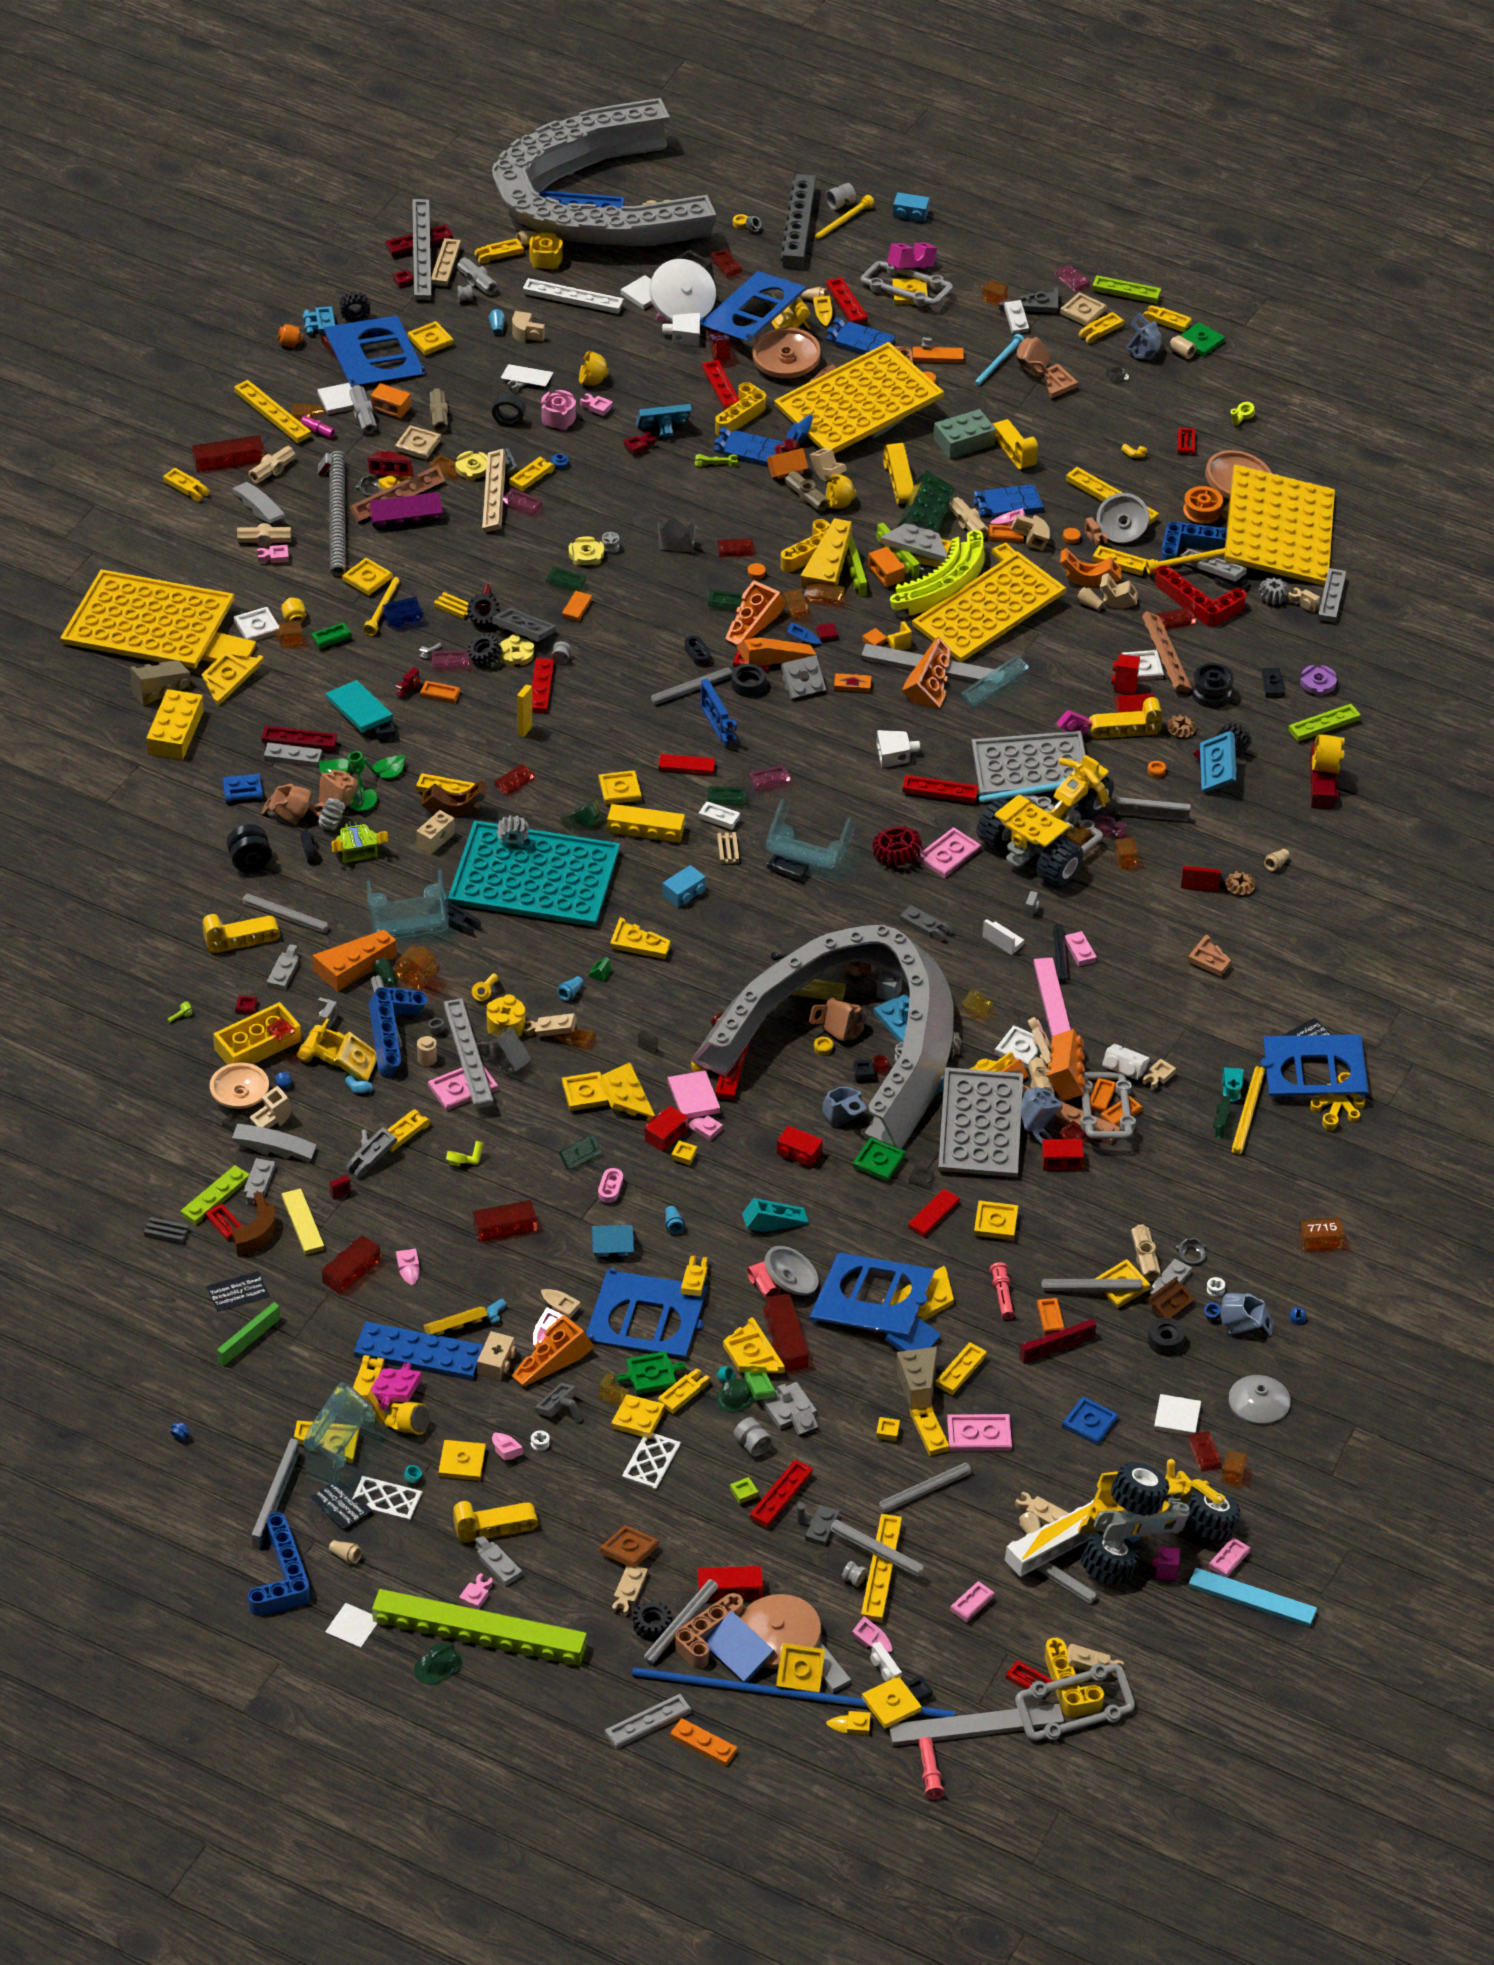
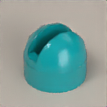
(725, 1373)
(412, 1474)

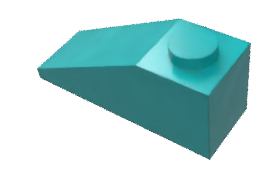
(770, 1215)

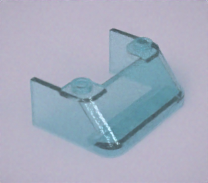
(782, 843)
(411, 915)
(333, 1431)

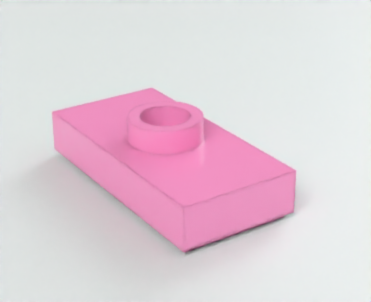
(1229, 1557)
(972, 1601)

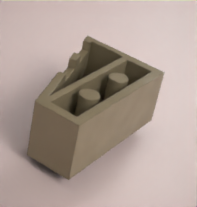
(153, 681)
(917, 1375)

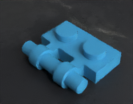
(324, 318)

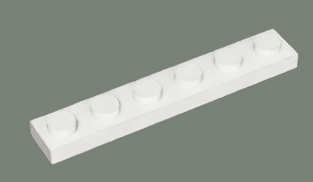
(573, 296)

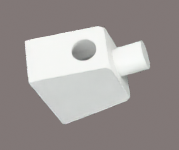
(684, 329)
(895, 748)

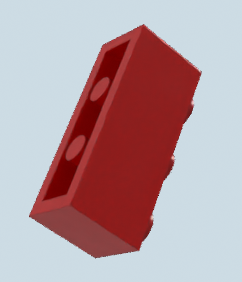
(740, 1580)

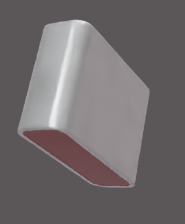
(324, 464)

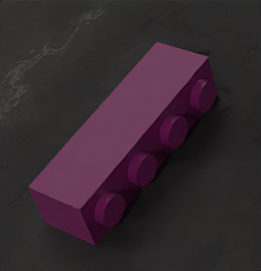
(405, 509)

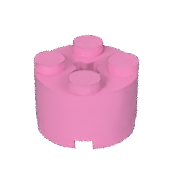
(558, 409)

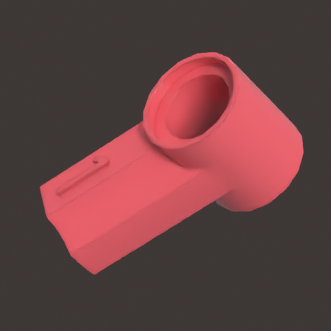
(759, 1275)

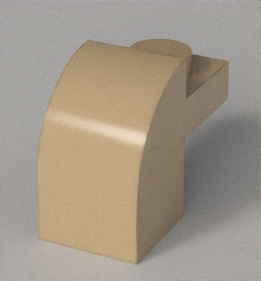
(525, 329)
(825, 464)
(1035, 530)
(1119, 595)
(276, 1109)

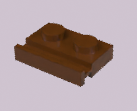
(1170, 1299)

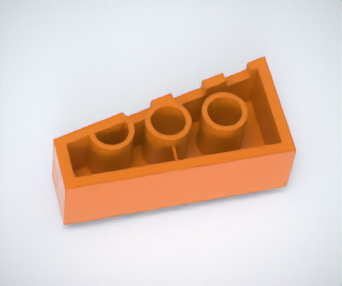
(354, 959)
(1067, 1065)

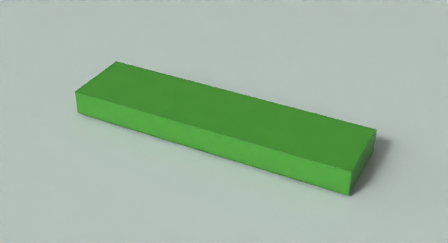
(248, 1334)

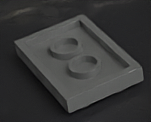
(523, 624)

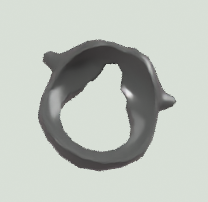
(372, 480)
(1197, 1245)

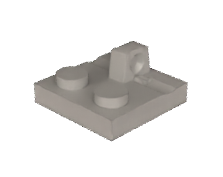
(787, 1402)

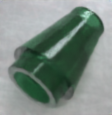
(384, 969)

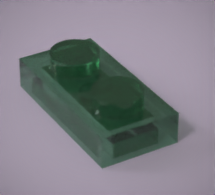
(566, 579)
(724, 599)
(726, 795)
(1223, 1111)
(580, 1151)

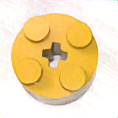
(545, 251)
(1328, 754)
(506, 1013)

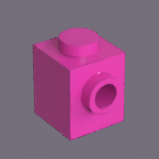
(1167, 1563)

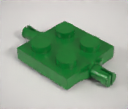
(650, 1372)

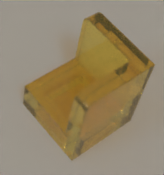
(976, 1003)
(610, 1392)

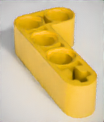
(751, 405)
(1020, 450)
(897, 463)
(800, 553)
(1128, 723)
(238, 934)
(492, 1522)
(1082, 1697)

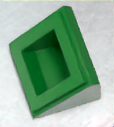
(601, 970)

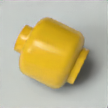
(293, 610)

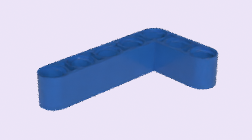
(1192, 536)
(382, 1007)
(295, 1587)

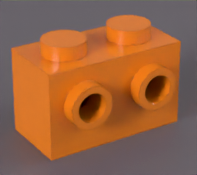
(390, 400)
(786, 462)
(886, 566)

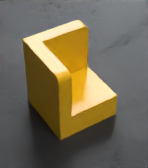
(902, 639)

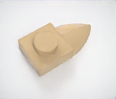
(561, 1302)

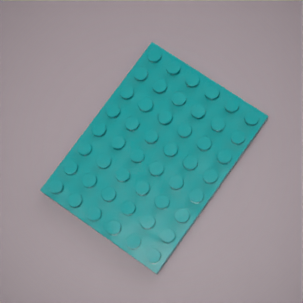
(541, 878)

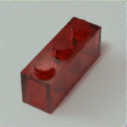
(504, 1220)
(351, 1264)

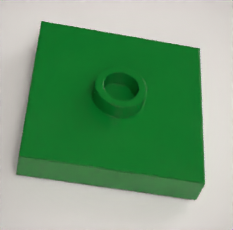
(1204, 338)
(879, 1159)

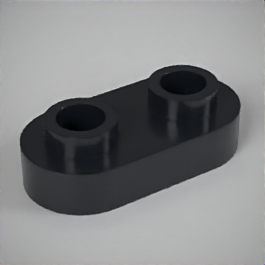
(1228, 584)
(697, 650)
(307, 840)

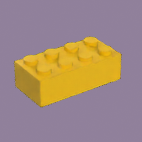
(175, 724)
(249, 1040)

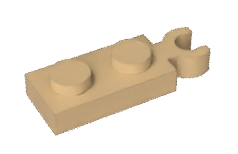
(551, 1025)
(1040, 1040)
(1046, 1511)
(629, 1588)
(1086, 1658)

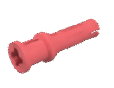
(1001, 1284)
(931, 1775)

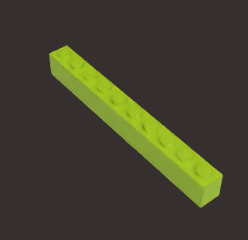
(479, 1627)

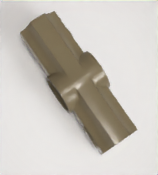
(438, 411)
(807, 491)

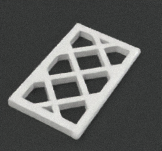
(641, 1479)
(401, 1490)

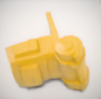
(792, 315)
(321, 1044)

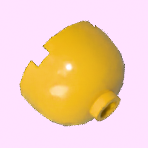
(593, 370)
(840, 491)

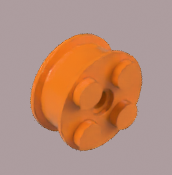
(1203, 505)

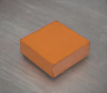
(874, 637)

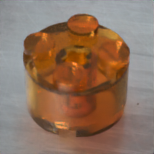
(416, 967)

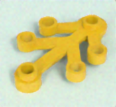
(1330, 1120)

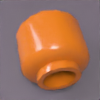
(289, 336)

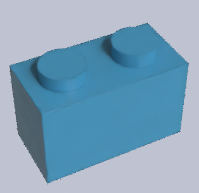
(911, 207)
(684, 886)

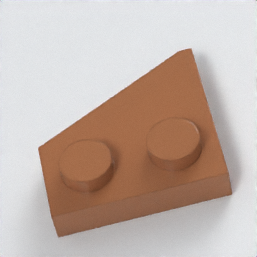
(1059, 381)
(1209, 957)

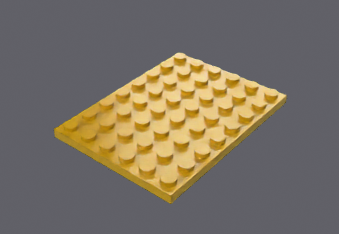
(860, 398)
(1279, 525)
(147, 618)

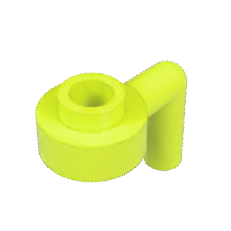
(1245, 411)
(458, 1158)

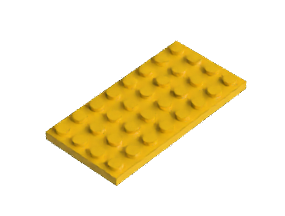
(989, 606)

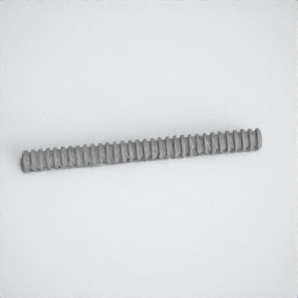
(337, 514)

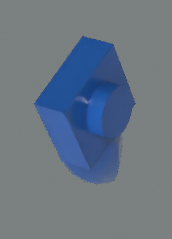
(800, 430)
(799, 634)

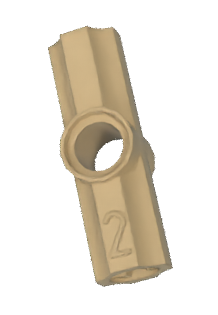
(272, 464)
(967, 517)
(264, 535)
(1038, 1073)
(1145, 1252)

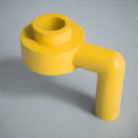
(486, 985)

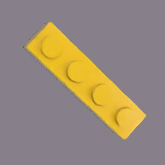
(645, 823)

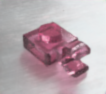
(1108, 825)

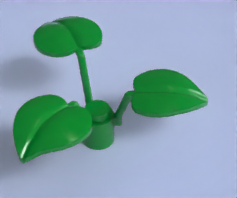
(387, 768)

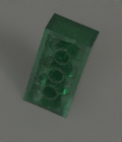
(927, 502)

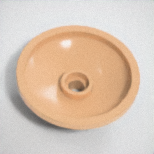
(239, 1085)

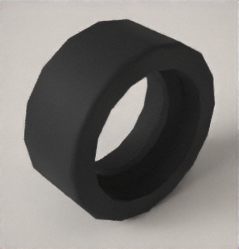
(512, 400)
(750, 689)

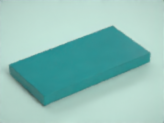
(359, 706)

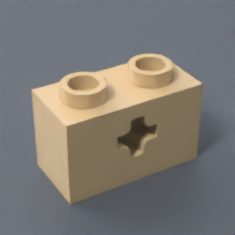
(435, 832)
(496, 1356)

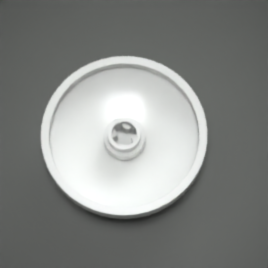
(682, 289)

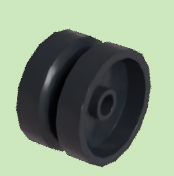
(1212, 685)
(249, 848)

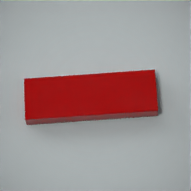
(686, 764)
(933, 1212)

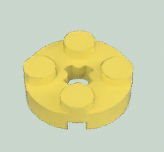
(464, 467)
(592, 557)
(515, 643)

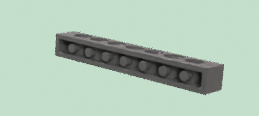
(799, 221)

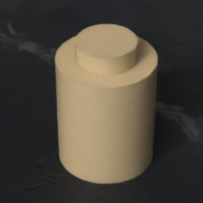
(1182, 347)
(426, 1051)

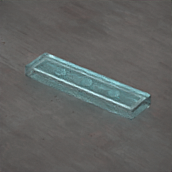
(994, 681)

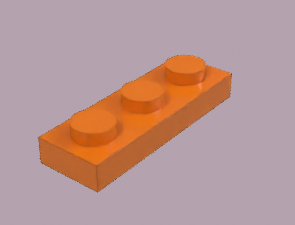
(703, 1742)

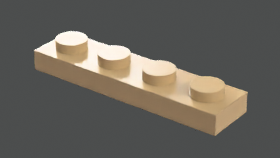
(445, 262)

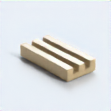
(727, 838)

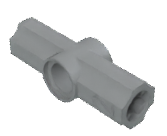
(477, 276)
(362, 409)

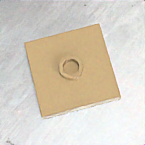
(1083, 309)
(418, 442)

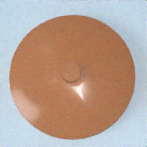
(786, 352)
(1220, 466)
(783, 1620)

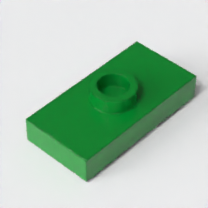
(331, 635)

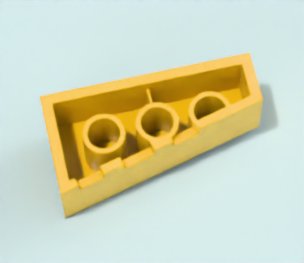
(829, 556)

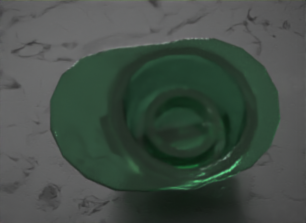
(586, 814)
(734, 1395)
(437, 1664)

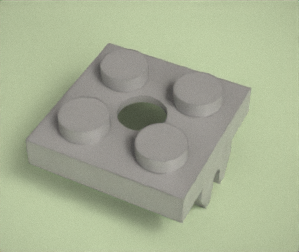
(792, 681)

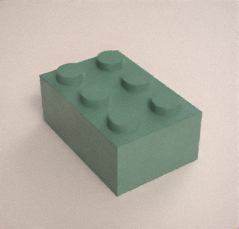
(964, 434)

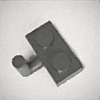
(556, 1399)
(819, 1525)

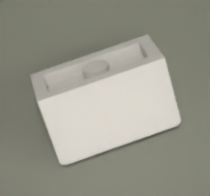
(1002, 937)

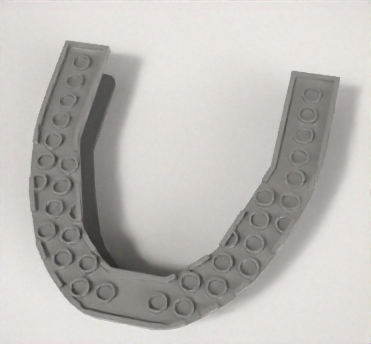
(579, 142)
(928, 1032)

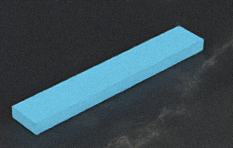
(1252, 1597)

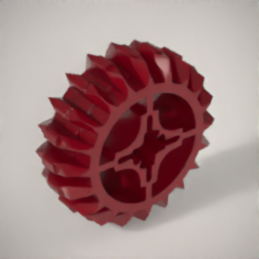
(897, 846)

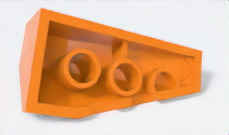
(758, 609)
(770, 651)
(927, 679)
(559, 1348)

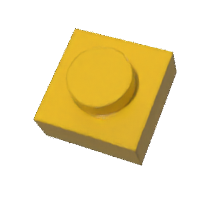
(684, 1153)
(887, 1429)

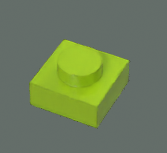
(744, 1490)

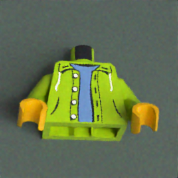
(358, 842)

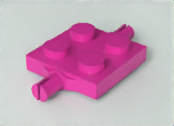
(396, 1385)

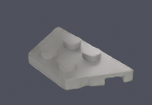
(916, 541)

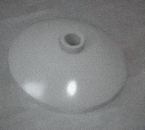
(1123, 508)
(791, 1270)
(1259, 1400)

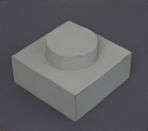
(1032, 904)
(803, 1421)

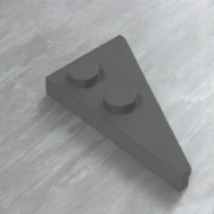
(1038, 302)

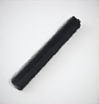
(1060, 953)

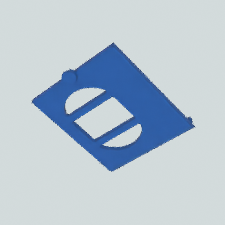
(723, 317)
(358, 369)
(1342, 1047)
(633, 1288)
(893, 1319)

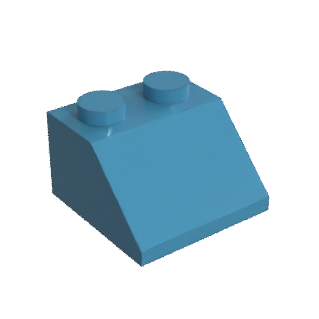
(612, 1239)

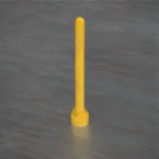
(866, 203)
(1152, 565)
(371, 626)

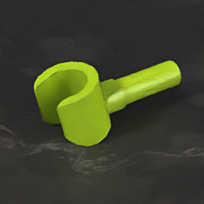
(186, 1011)

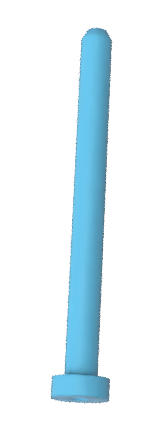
(1017, 339)
(1025, 791)

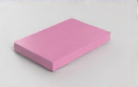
(949, 852)
(453, 1090)
(694, 1094)
(979, 1432)

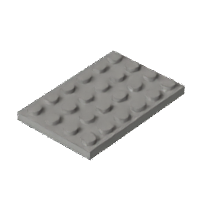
(1024, 760)
(980, 1122)

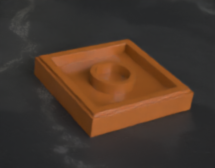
(629, 1546)

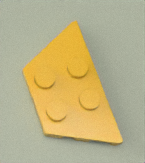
(229, 673)
(625, 1092)
(938, 1295)
(752, 1350)

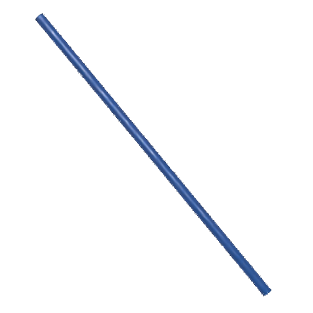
(771, 1690)

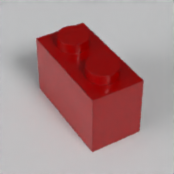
(1126, 674)
(666, 1128)
(799, 1146)
(1062, 1154)

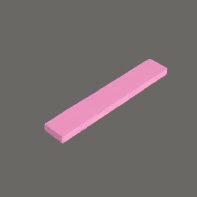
(1051, 995)

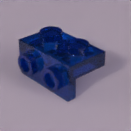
(402, 611)

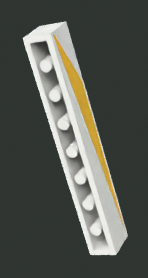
(1048, 1542)

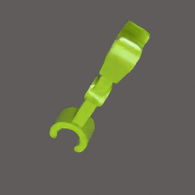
(702, 460)

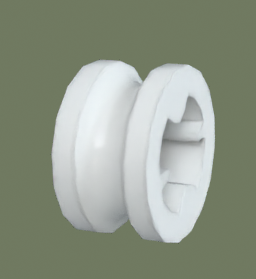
(1214, 1291)
(540, 1446)

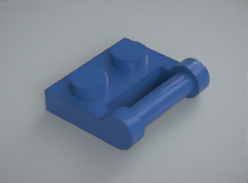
(242, 787)

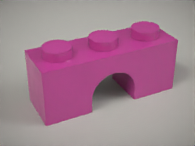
(904, 256)

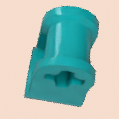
(1232, 1083)

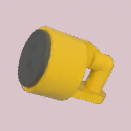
(408, 1417)

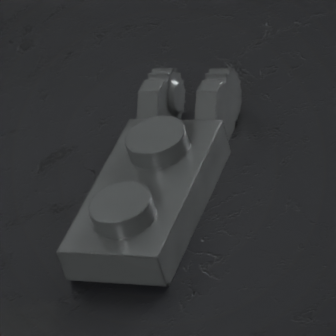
(925, 923)
(371, 1152)

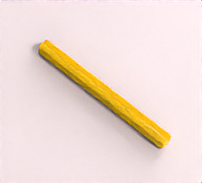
(1248, 1110)

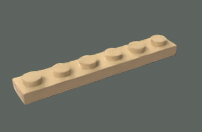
(494, 490)

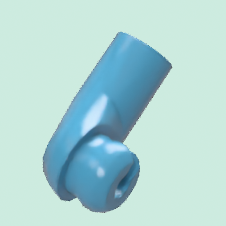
(358, 1087)
(493, 1309)

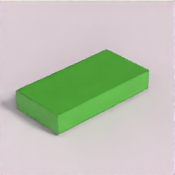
(760, 1385)

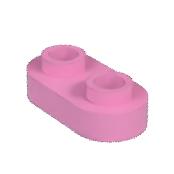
(610, 1189)

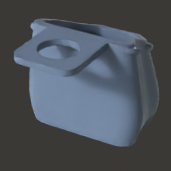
(1146, 340)
(843, 1106)
(1038, 1109)
(1244, 1313)

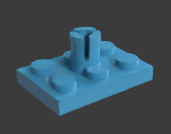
(664, 418)
(1218, 762)
(894, 1015)

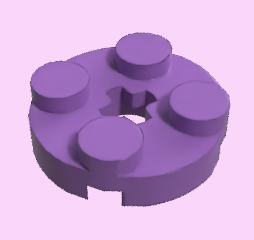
(1310, 678)

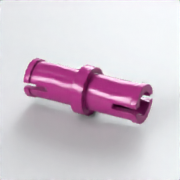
(318, 427)

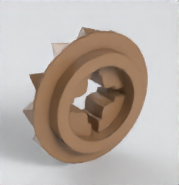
(1184, 731)
(1245, 888)

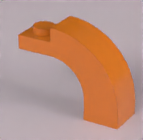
(1088, 574)

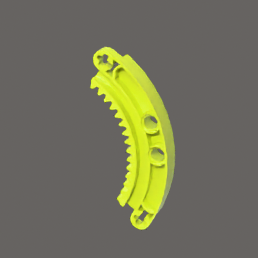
(958, 570)

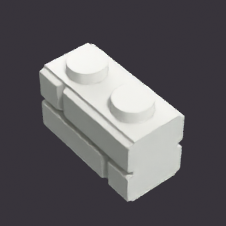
(1125, 1061)

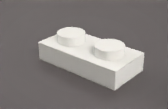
(1016, 317)
(719, 815)
(884, 1662)

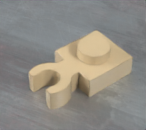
(1159, 1072)

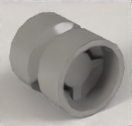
(840, 196)
(752, 1436)

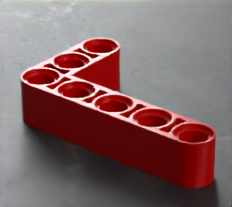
(1204, 609)

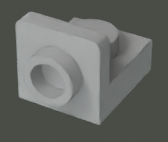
(327, 1010)

